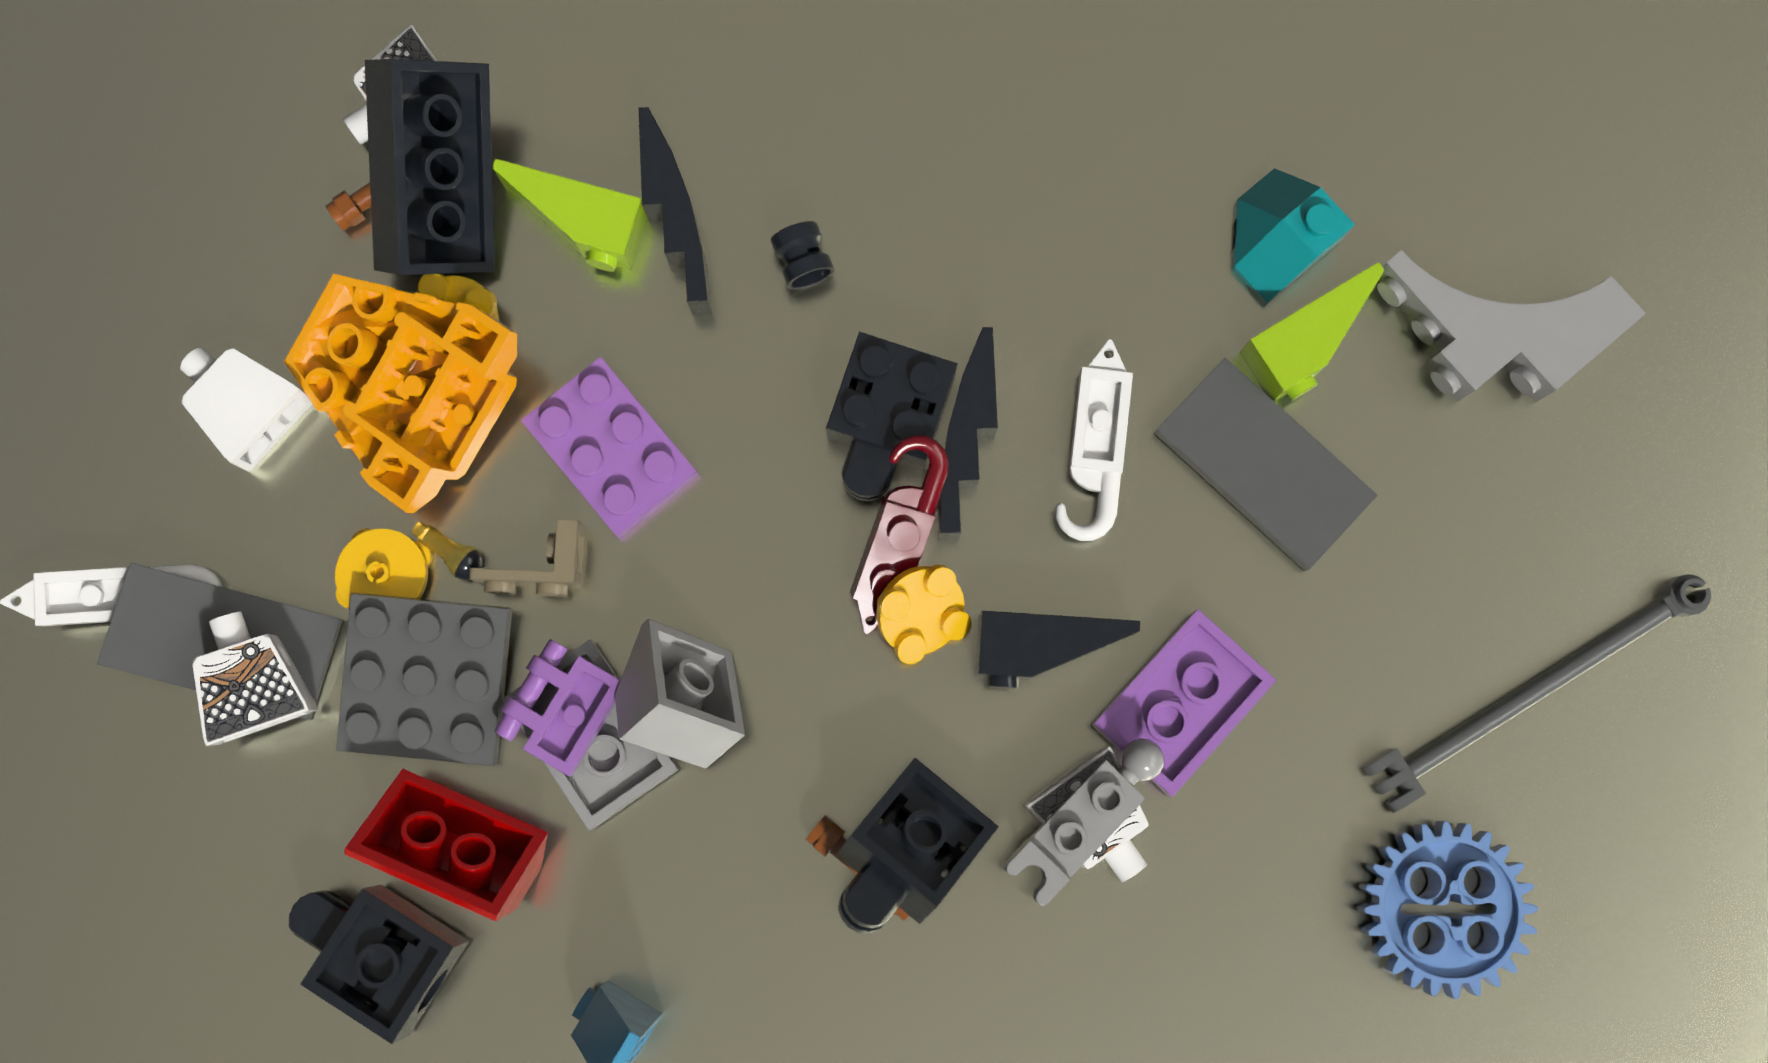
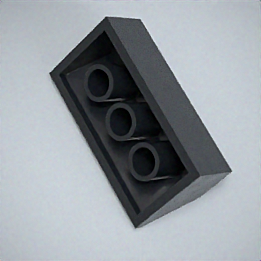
(430, 166)

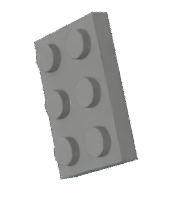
(612, 769)

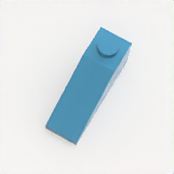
(612, 1024)

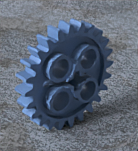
(1447, 957)

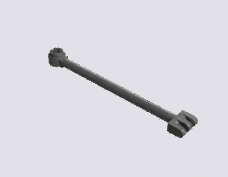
(1405, 772)

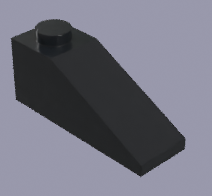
(1028, 644)

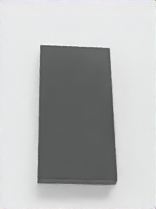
(1266, 464)
(166, 619)

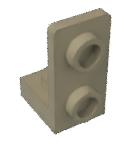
(563, 549)

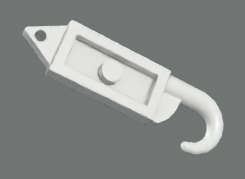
(1099, 440)
(84, 594)

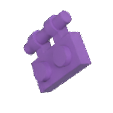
(572, 717)

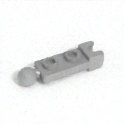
(1086, 819)

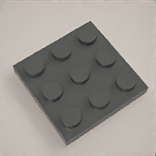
(423, 679)

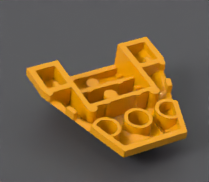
(404, 382)

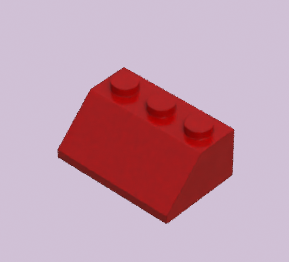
(450, 846)

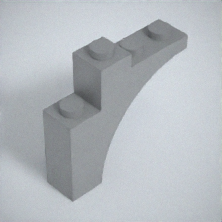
(1478, 337)

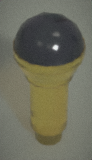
(457, 557)

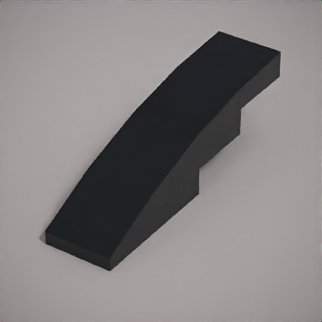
(668, 201)
(971, 419)

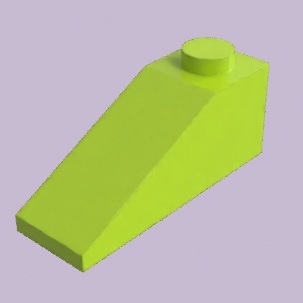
(591, 219)
(1302, 344)

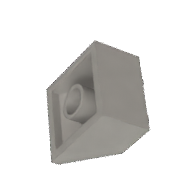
(679, 696)

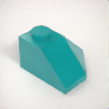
(1283, 232)

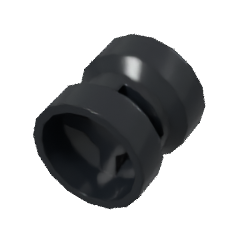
(802, 255)

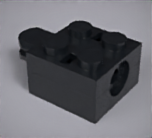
(880, 404)
(902, 859)
(376, 956)

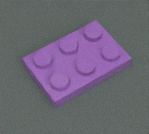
(609, 447)
(1186, 699)

